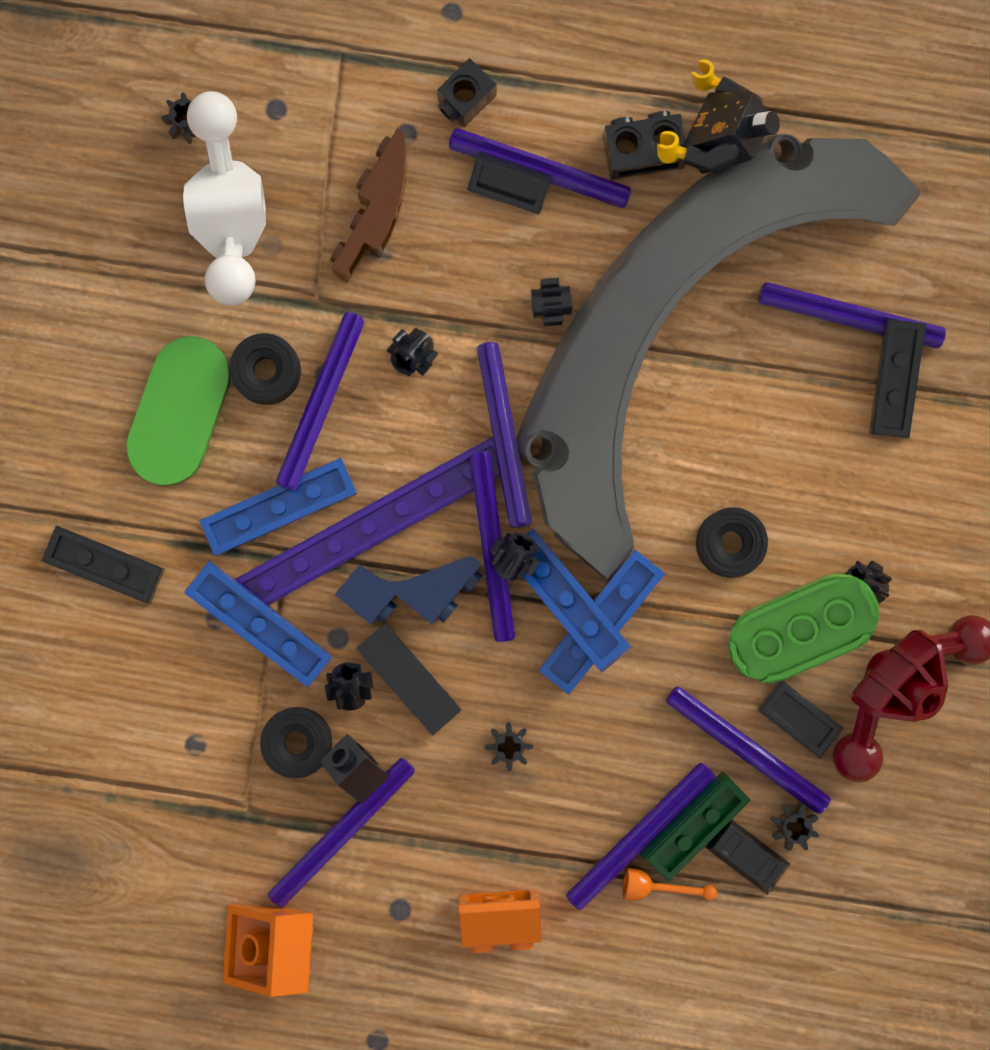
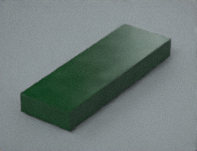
(695, 826)

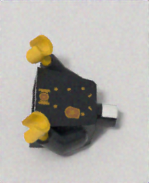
(725, 129)

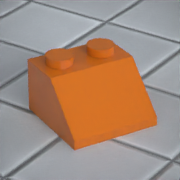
(500, 920)
(267, 949)

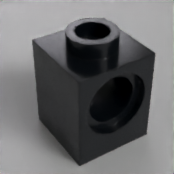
(466, 77)
(354, 768)

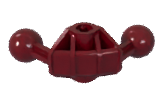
(906, 686)

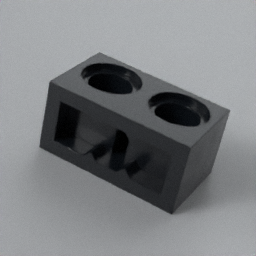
(640, 133)

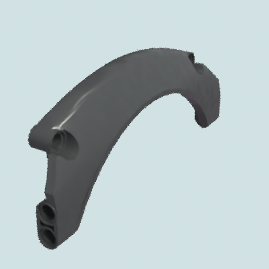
(592, 373)

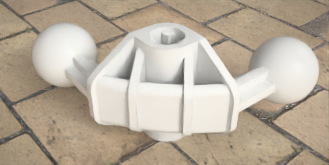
(223, 202)

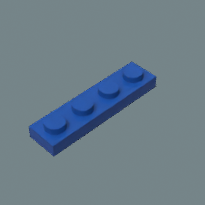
(277, 508)
(618, 602)
(575, 608)
(258, 623)

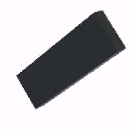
(897, 378)
(103, 564)
(409, 679)

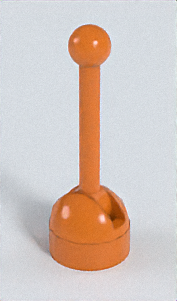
(638, 885)

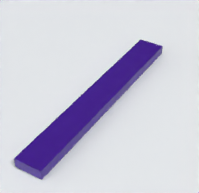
(366, 528)

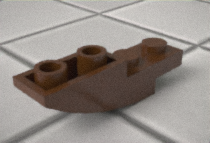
(383, 196)

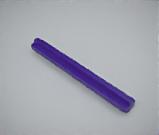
(562, 175)
(839, 312)
(320, 401)
(504, 435)
(489, 531)
(748, 750)
(339, 835)
(640, 836)

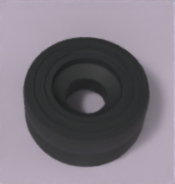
(261, 347)
(753, 542)
(274, 737)

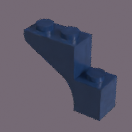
(427, 593)

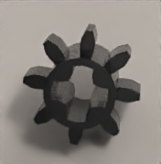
(176, 110)
(551, 301)
(412, 352)
(514, 556)
(873, 577)
(349, 686)
(517, 753)
(797, 837)

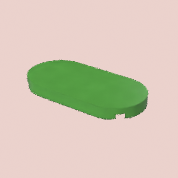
(178, 411)
(804, 628)

